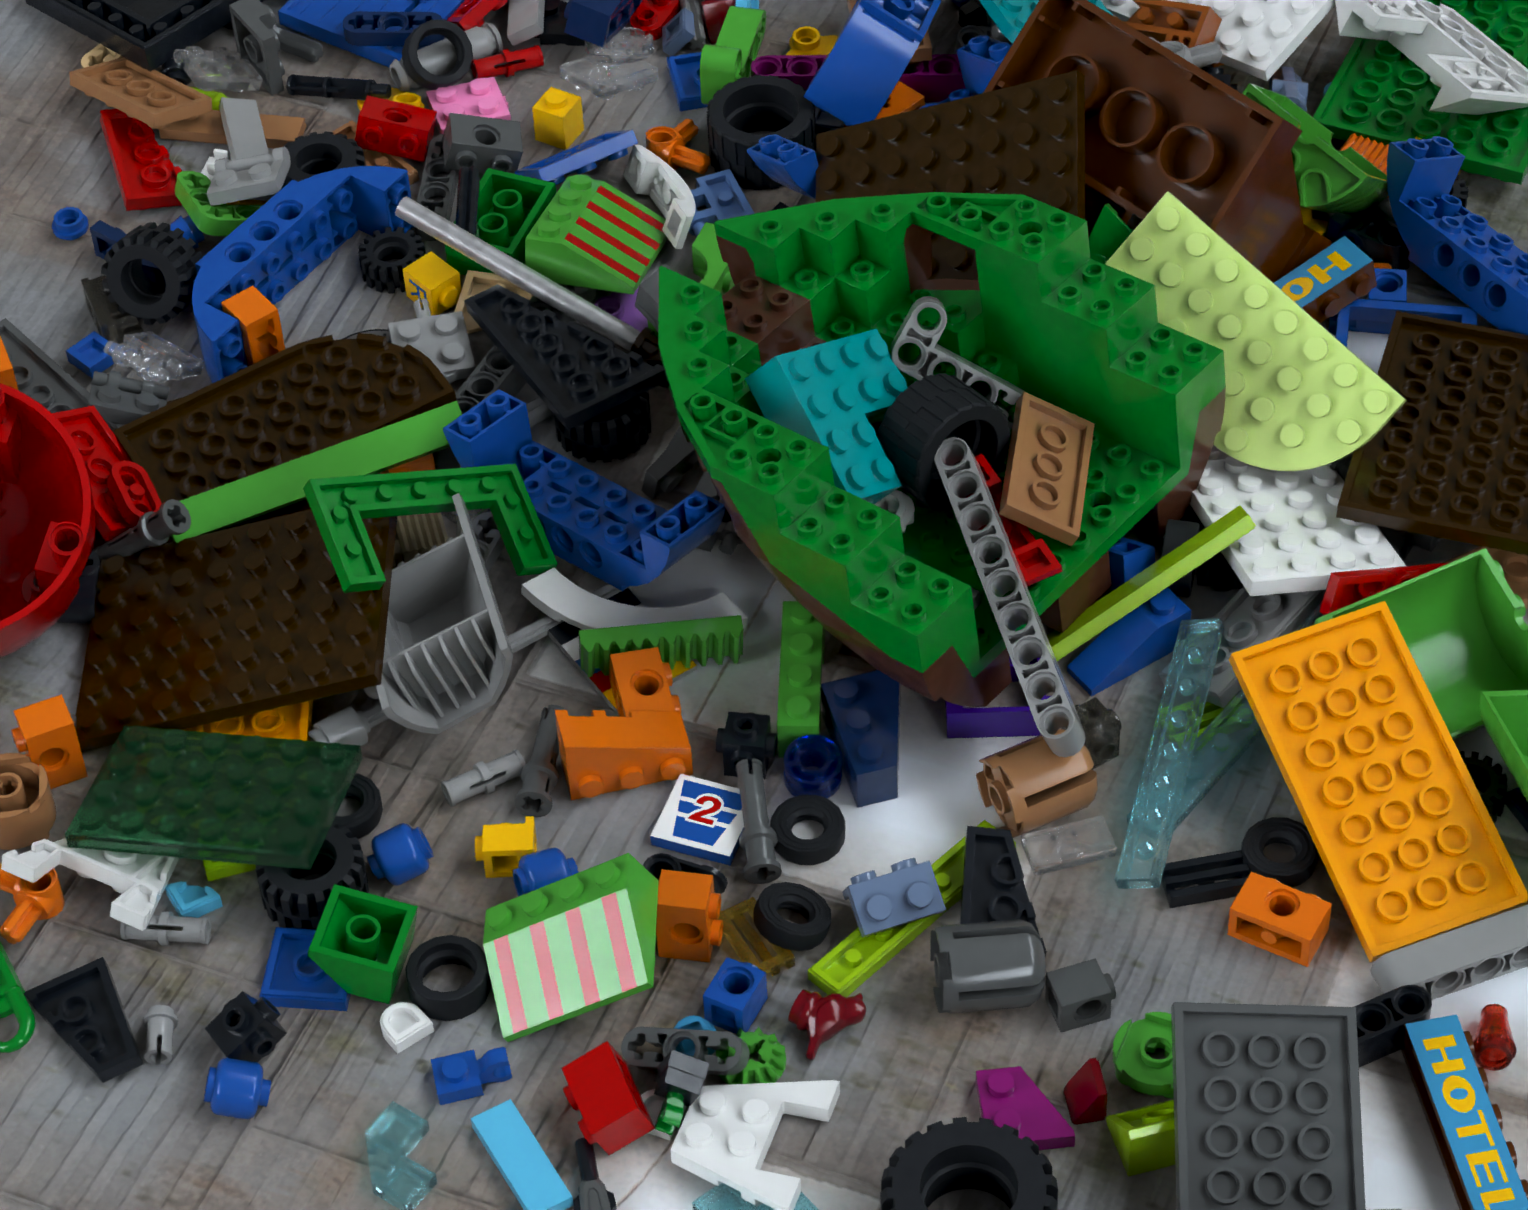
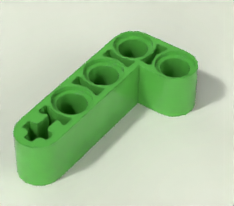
(733, 52)

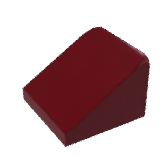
(713, 17)
(1087, 1094)

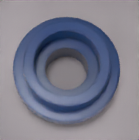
(69, 223)

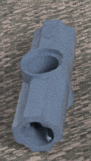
(1288, 83)

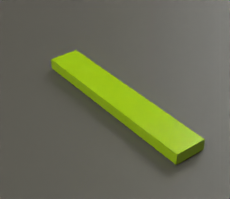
(1152, 581)
(859, 958)

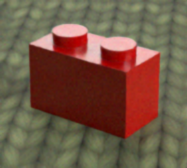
(606, 1098)

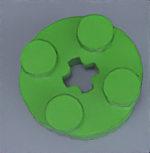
(1136, 1067)

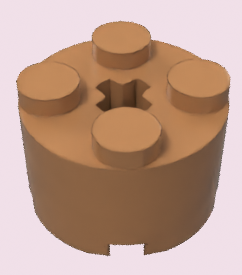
(25, 802)

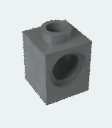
(1079, 995)

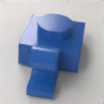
(462, 1075)

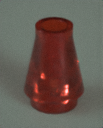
(1494, 1039)

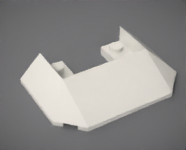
(1462, 60)

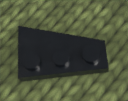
(993, 879)
(89, 1018)

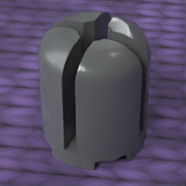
(987, 966)

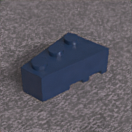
(598, 19)
(865, 725)

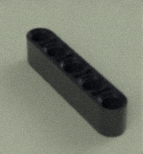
(1386, 1020)

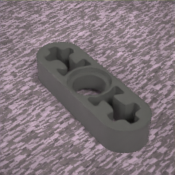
(671, 1037)

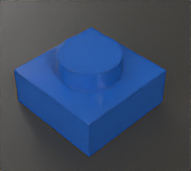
(89, 354)

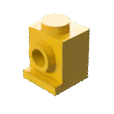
(504, 845)

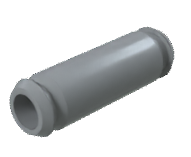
(442, 56)

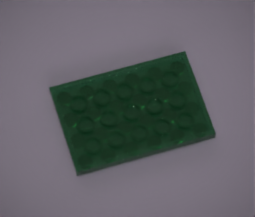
(215, 797)

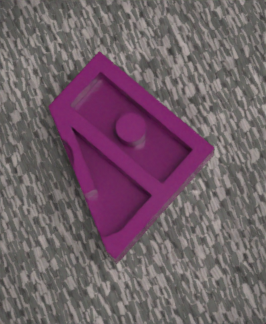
(1015, 1100)

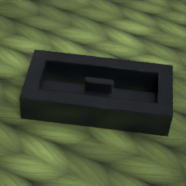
(1204, 872)

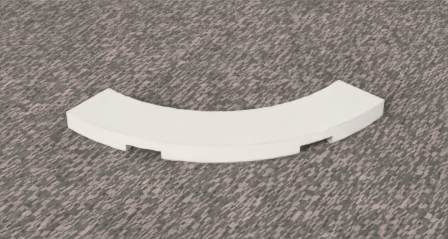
(568, 602)

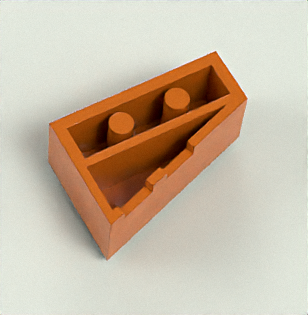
(621, 752)

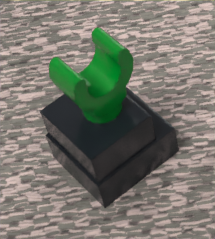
(680, 1083)

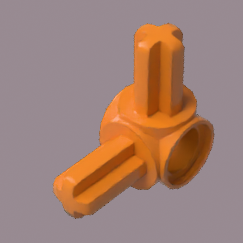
(670, 146)
(33, 903)

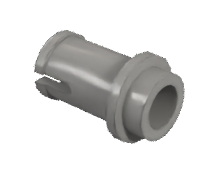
(160, 1025)

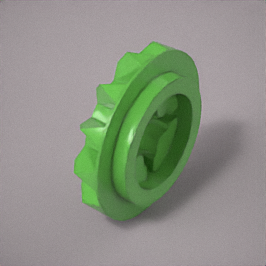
(770, 1054)

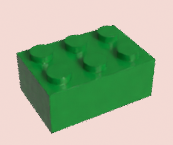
(505, 215)

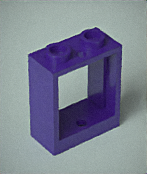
(991, 721)

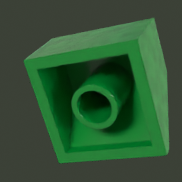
(363, 942)

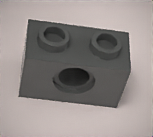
(482, 143)

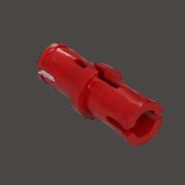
(528, 57)

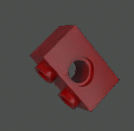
(395, 128)

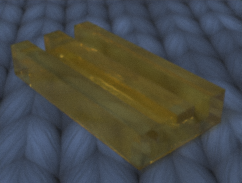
(769, 963)

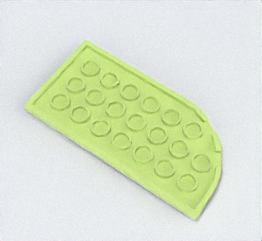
(1290, 384)

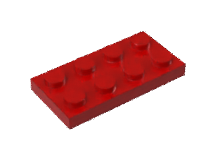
(100, 452)

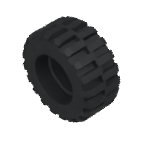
(968, 1158)

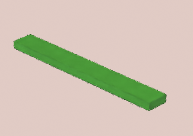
(285, 483)

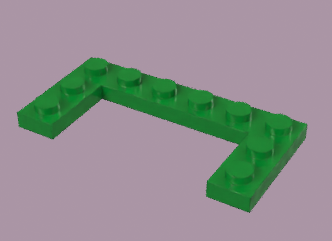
(344, 501)

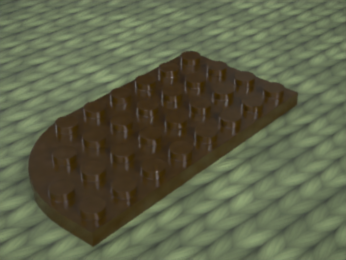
(282, 411)

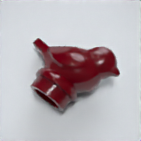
(825, 1016)

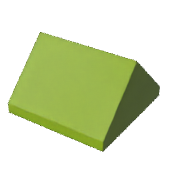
(1144, 1137)

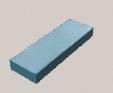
(521, 1159)

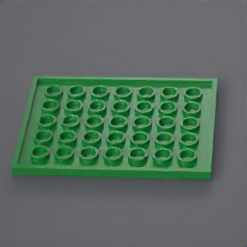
(1390, 97)

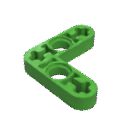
(211, 220)

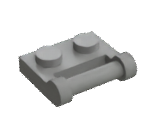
(249, 177)

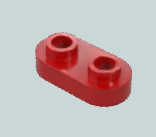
(653, 15)
(132, 491)

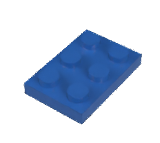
(581, 157)

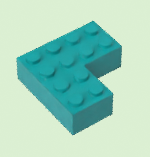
(833, 398)

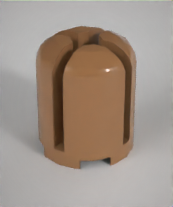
(1035, 785)

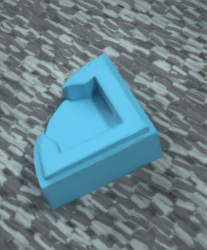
(192, 899)

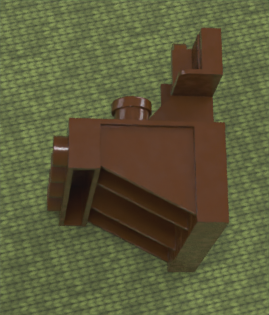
(1169, 128)

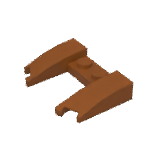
(1175, 21)

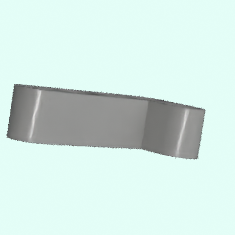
(931, 354)

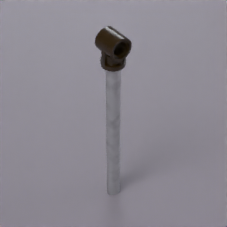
(642, 343)

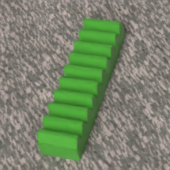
(675, 640)

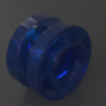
(817, 752)

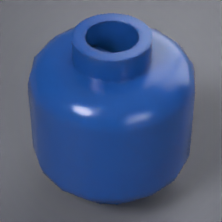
(400, 854)
(542, 869)
(236, 1088)

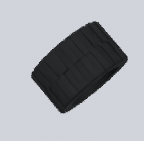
(753, 106)
(922, 420)

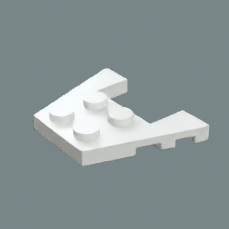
(136, 876)
(733, 1128)

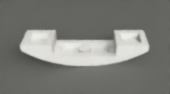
(670, 193)

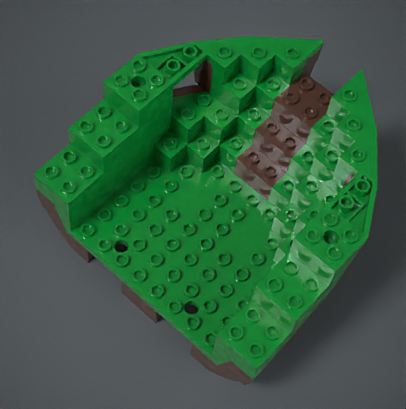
(1033, 318)

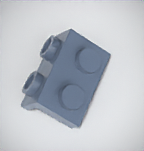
(895, 897)

